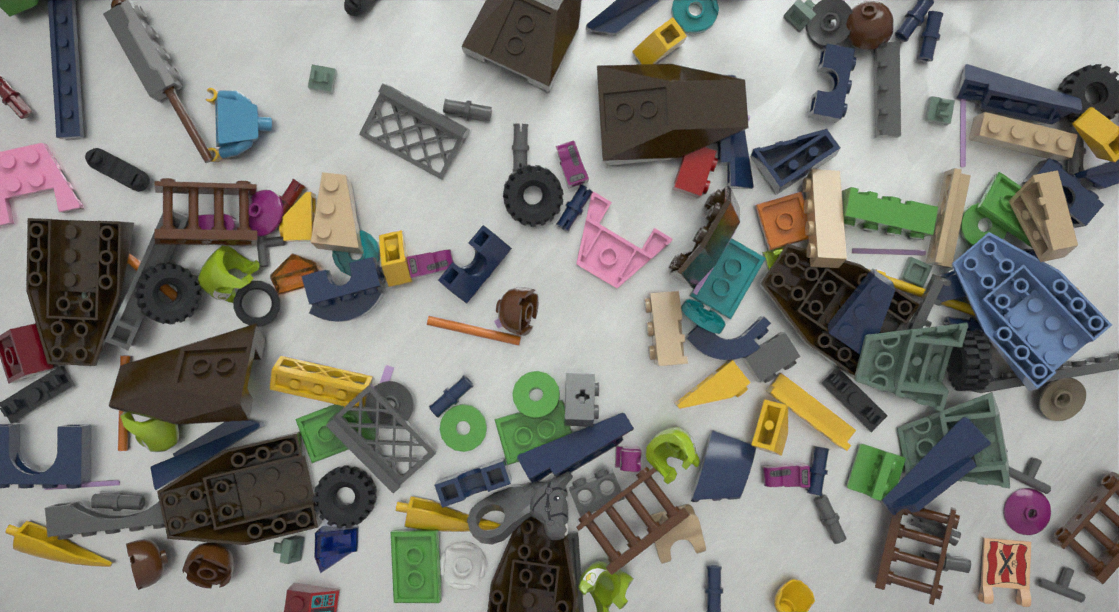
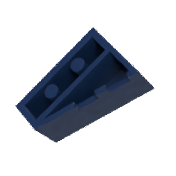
(794, 159)
(863, 311)

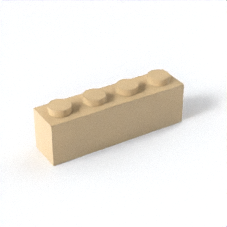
(1022, 137)
(824, 218)

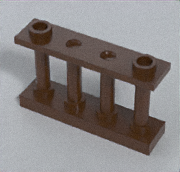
(193, 234)
(635, 544)
(892, 553)
(1107, 563)

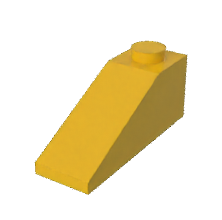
(720, 385)

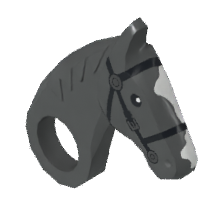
(540, 500)

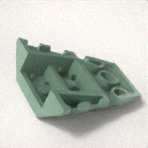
(910, 362)
(991, 463)

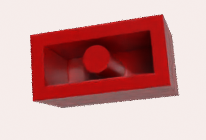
(694, 171)

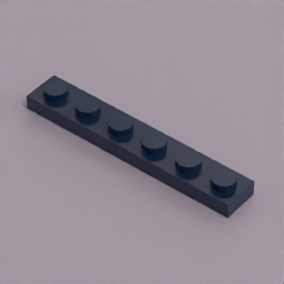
(65, 69)

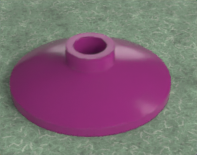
(265, 212)
(1017, 509)

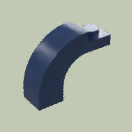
(349, 309)
(728, 349)

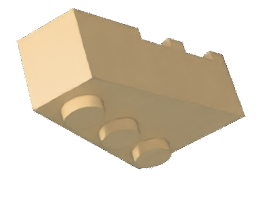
(335, 216)
(1045, 216)
(665, 328)

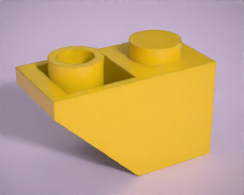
(660, 43)
(1099, 134)

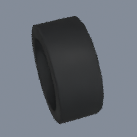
(261, 321)

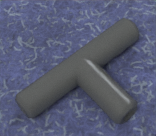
(263, 243)
(1029, 477)
(1062, 587)

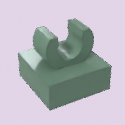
(800, 13)
(322, 78)
(939, 110)
(290, 549)

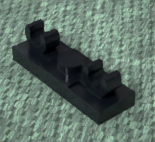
(36, 394)
(853, 399)

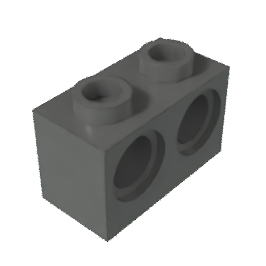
(598, 497)

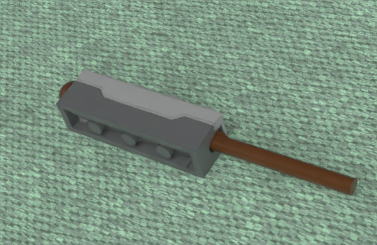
(151, 62)

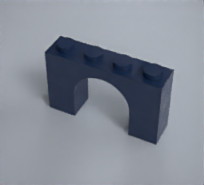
(70, 467)

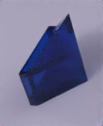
(333, 545)

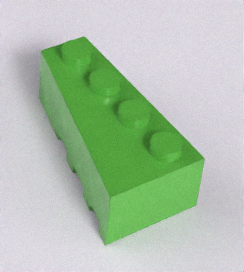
(888, 214)

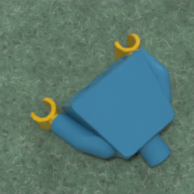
(235, 123)

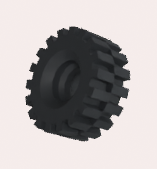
(1102, 81)
(533, 213)
(186, 297)
(970, 364)
(327, 500)

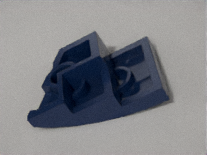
(723, 469)

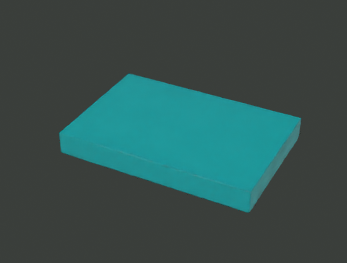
(730, 279)

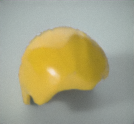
(793, 597)

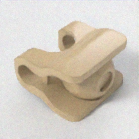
(686, 530)

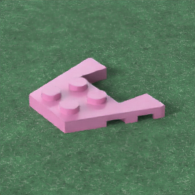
(29, 172)
(610, 255)

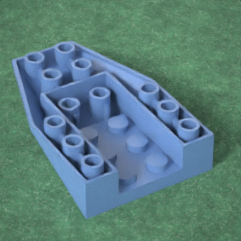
(1026, 308)

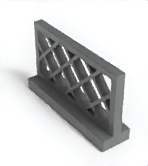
(419, 111)
(366, 452)

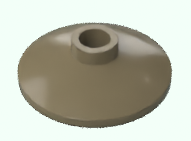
(1062, 399)

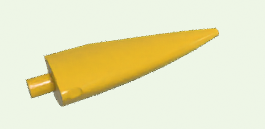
(430, 515)
(34, 541)

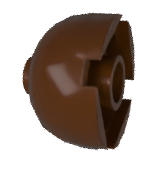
(870, 24)
(517, 309)
(146, 562)
(209, 565)

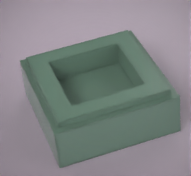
(915, 272)

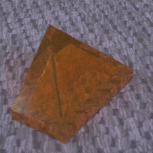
(289, 274)

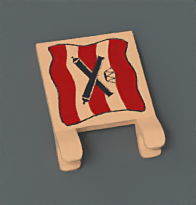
(1005, 566)

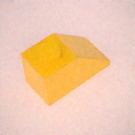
(299, 220)
(394, 258)
(772, 428)

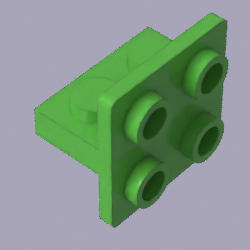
(875, 471)

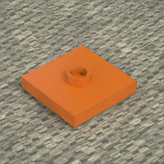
(783, 220)

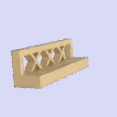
(948, 218)

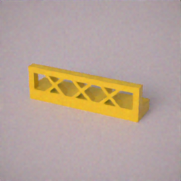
(317, 385)
(811, 411)

